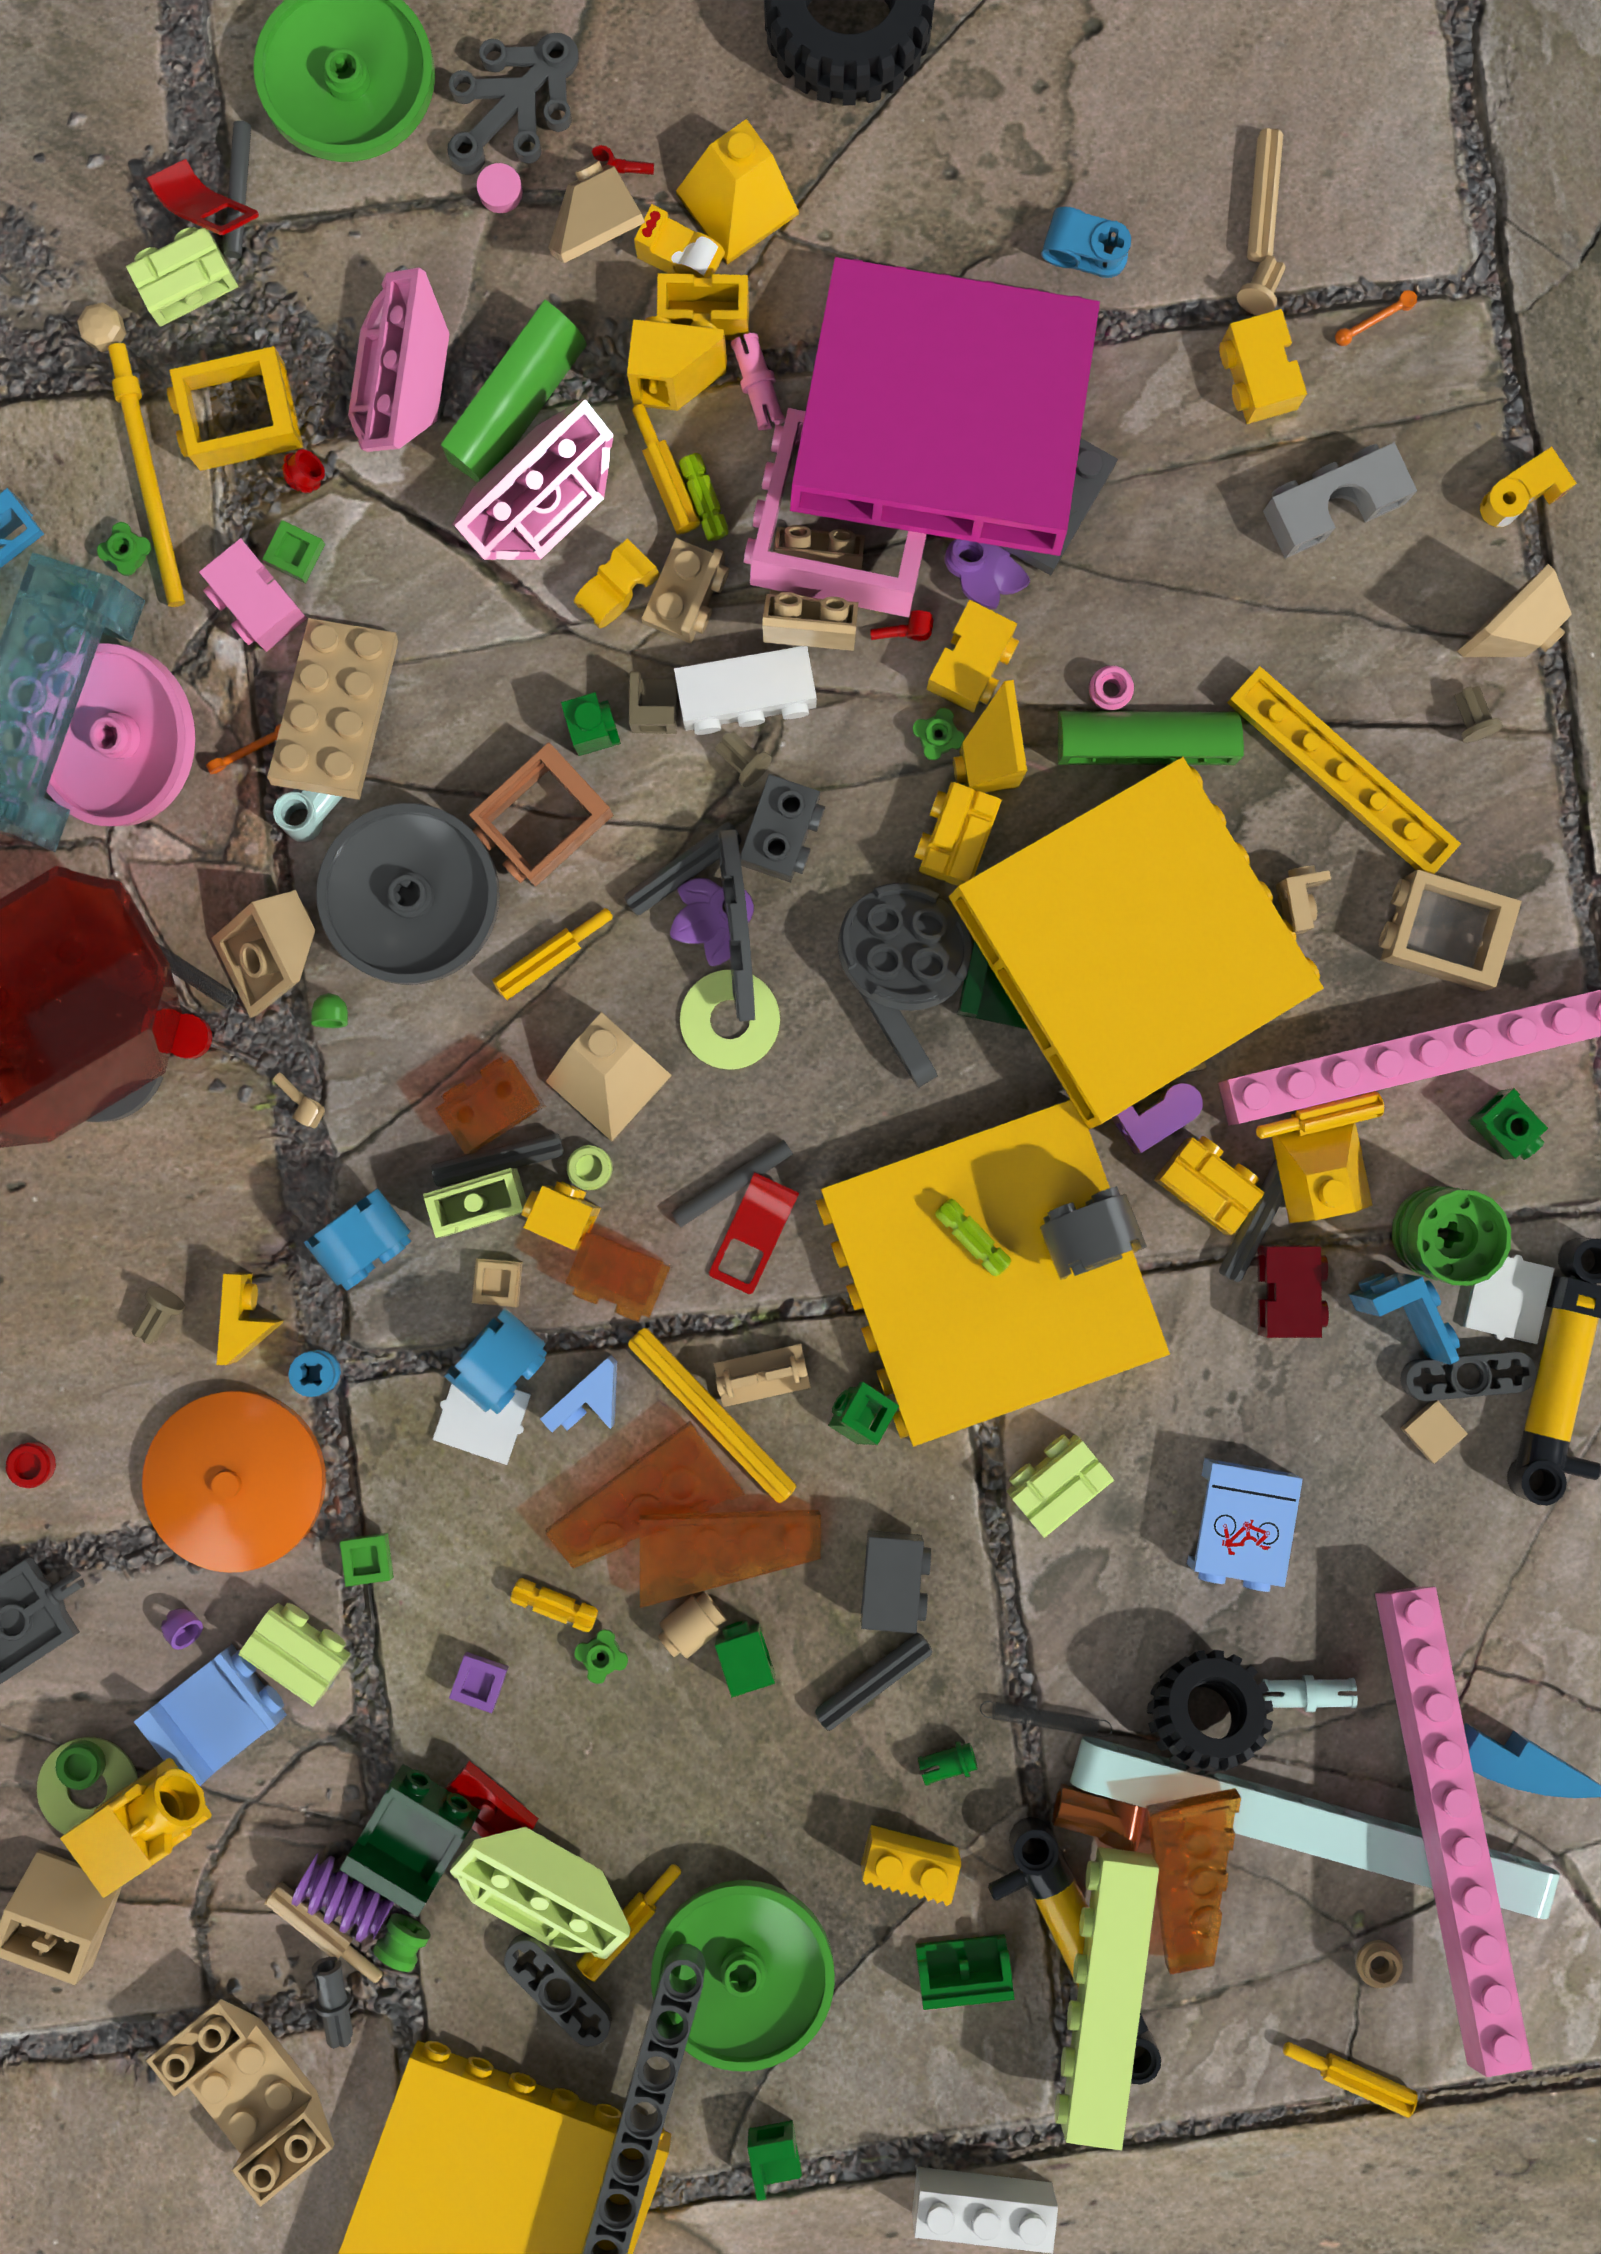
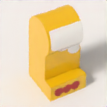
(676, 247)
(1538, 477)

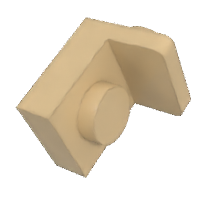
(1294, 901)

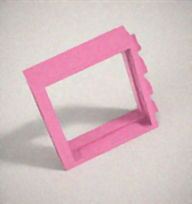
(814, 577)

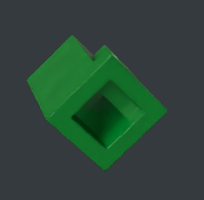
(590, 724)
(1494, 1125)
(855, 1411)

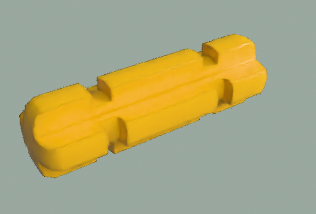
(554, 1605)

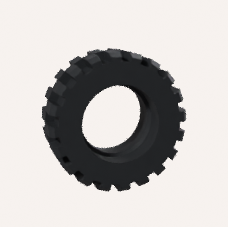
(848, 63)

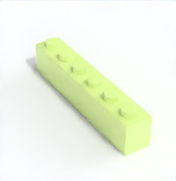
(1107, 1998)

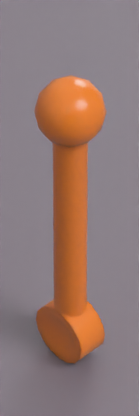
(1405, 302)
(219, 764)

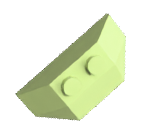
(543, 1891)

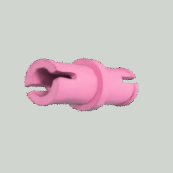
(757, 381)

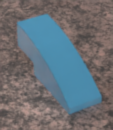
(1527, 1767)

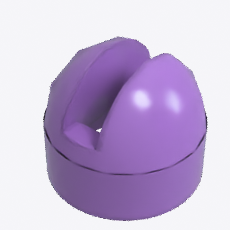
(181, 1628)

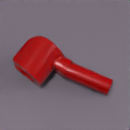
(604, 153)
(918, 628)

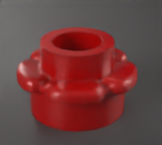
(303, 471)

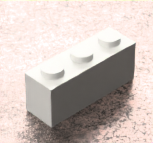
(746, 689)
(984, 2210)

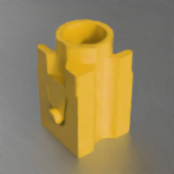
(137, 1826)

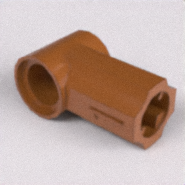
(1110, 1820)

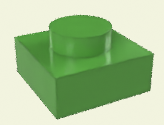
(293, 551)
(366, 1559)

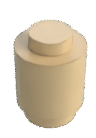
(691, 1625)

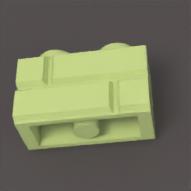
(181, 275)
(475, 1202)
(1058, 1483)
(296, 1652)

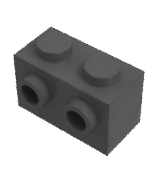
(781, 829)
(893, 1582)

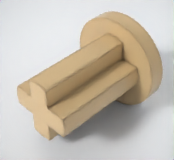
(1259, 295)

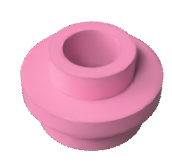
(1120, 678)

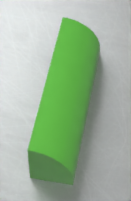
(514, 392)
(1149, 737)

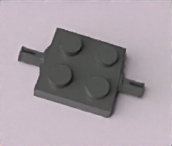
(32, 1616)

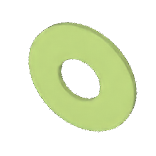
(711, 1047)
(55, 1797)

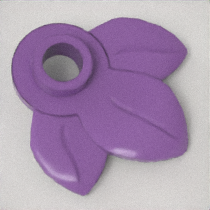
(988, 574)
(704, 919)

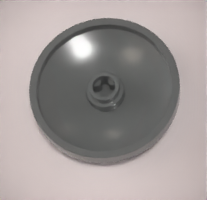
(408, 894)

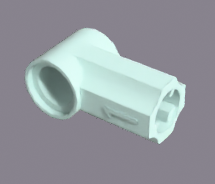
(318, 807)

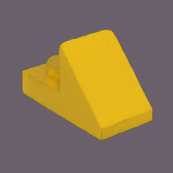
(236, 1330)

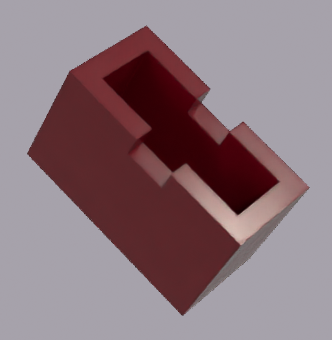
(1293, 1291)

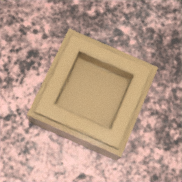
(497, 1282)
(1434, 1431)

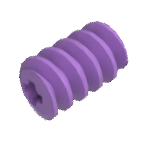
(341, 1899)

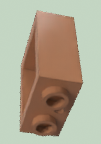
(543, 761)

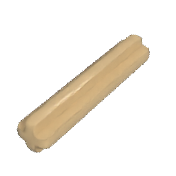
(1265, 194)

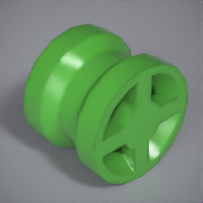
(401, 1942)

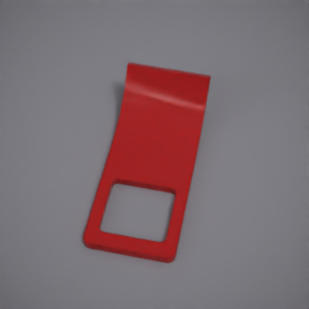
(190, 199)
(758, 1225)

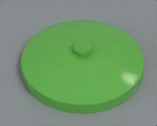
(344, 75)
(763, 1975)

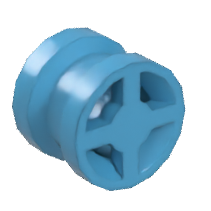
(322, 1367)

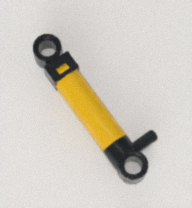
(1560, 1379)
(1061, 1906)

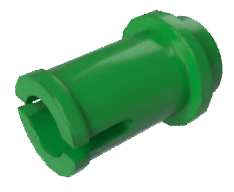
(950, 1761)

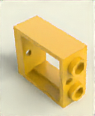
(243, 446)

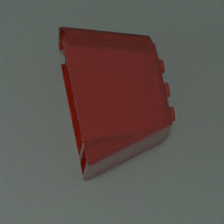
(80, 1004)

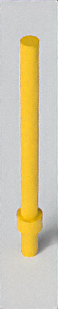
(128, 393)

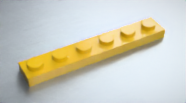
(1343, 772)

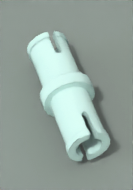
(1311, 1693)

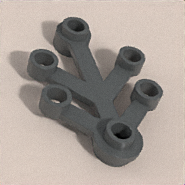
(515, 96)

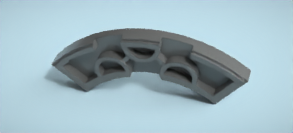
(738, 925)

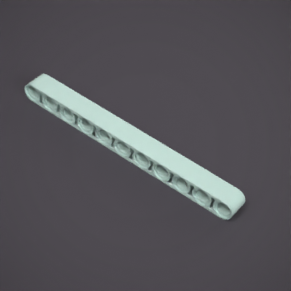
(1301, 1822)

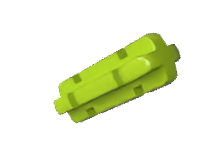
(703, 497)
(973, 1237)

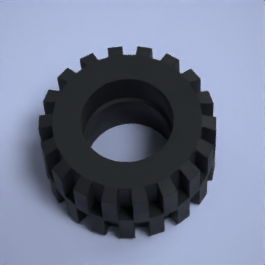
(1245, 1705)

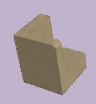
(652, 705)

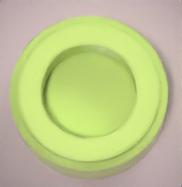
(589, 1167)

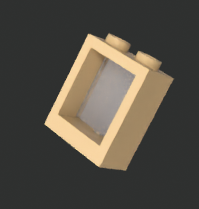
(1449, 930)

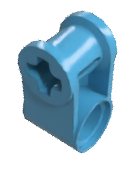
(1080, 240)

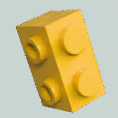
(560, 1214)

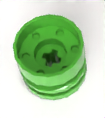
(1475, 1241)

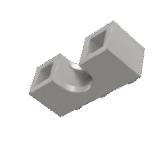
(1373, 482)

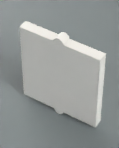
(1511, 1301)
(481, 1432)

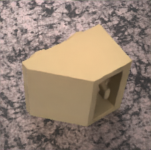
(55, 1919)

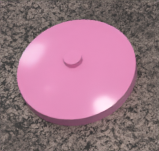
(125, 741)

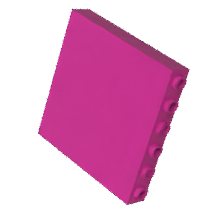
(946, 406)

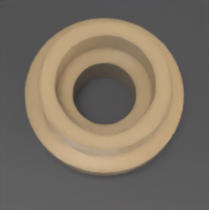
(1388, 1973)

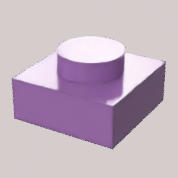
(478, 1682)

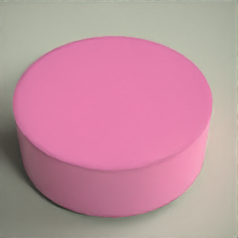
(499, 188)

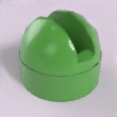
(329, 1012)

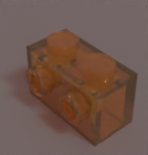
(489, 1105)
(618, 1275)

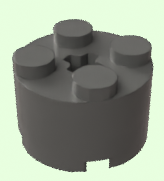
(1091, 1234)

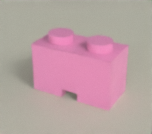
(261, 609)

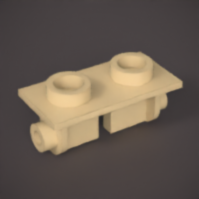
(761, 1375)

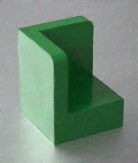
(773, 2155)

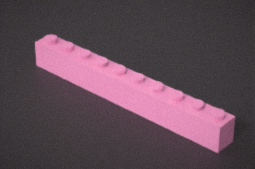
(1412, 1058)
(1453, 1832)

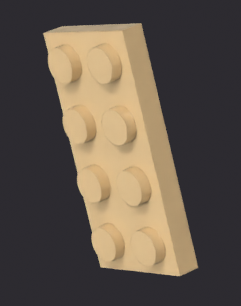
(333, 709)

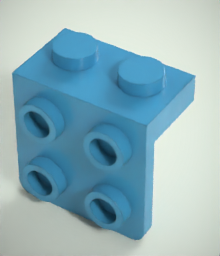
(1420, 1301)

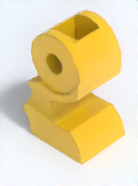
(611, 589)

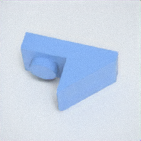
(596, 1390)

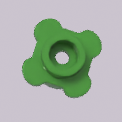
(135, 555)
(934, 746)
(604, 1643)

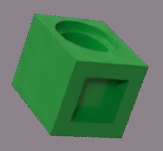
(744, 1658)

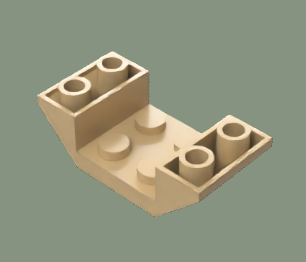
(809, 620)
(250, 2093)

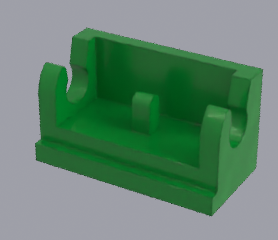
(964, 1972)

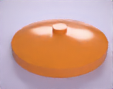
(233, 1481)

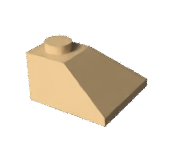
(593, 212)
(1524, 621)
(266, 949)
(607, 1076)

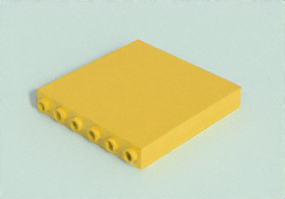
(1136, 942)
(946, 1328)
(487, 2164)

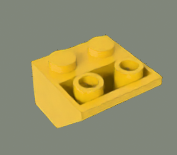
(673, 361)

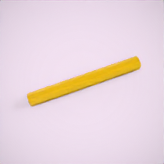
(711, 1415)

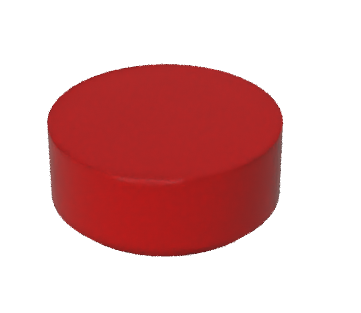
(192, 1037)
(30, 1464)

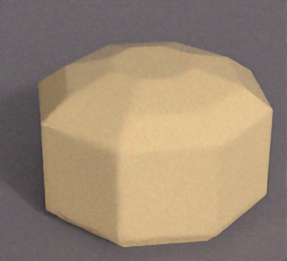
(101, 326)

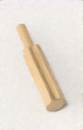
(324, 1936)

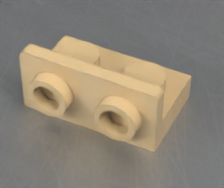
(684, 591)

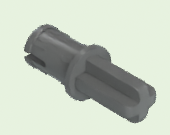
(333, 2001)

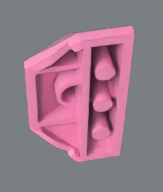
(399, 363)
(539, 488)

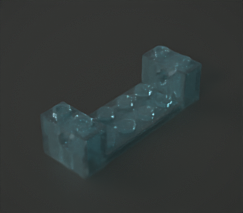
(42, 675)

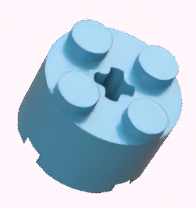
(357, 1238)
(497, 1361)

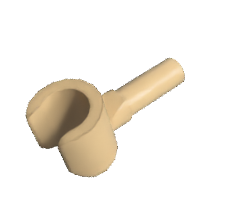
(308, 1111)

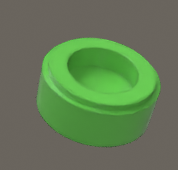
(80, 1764)

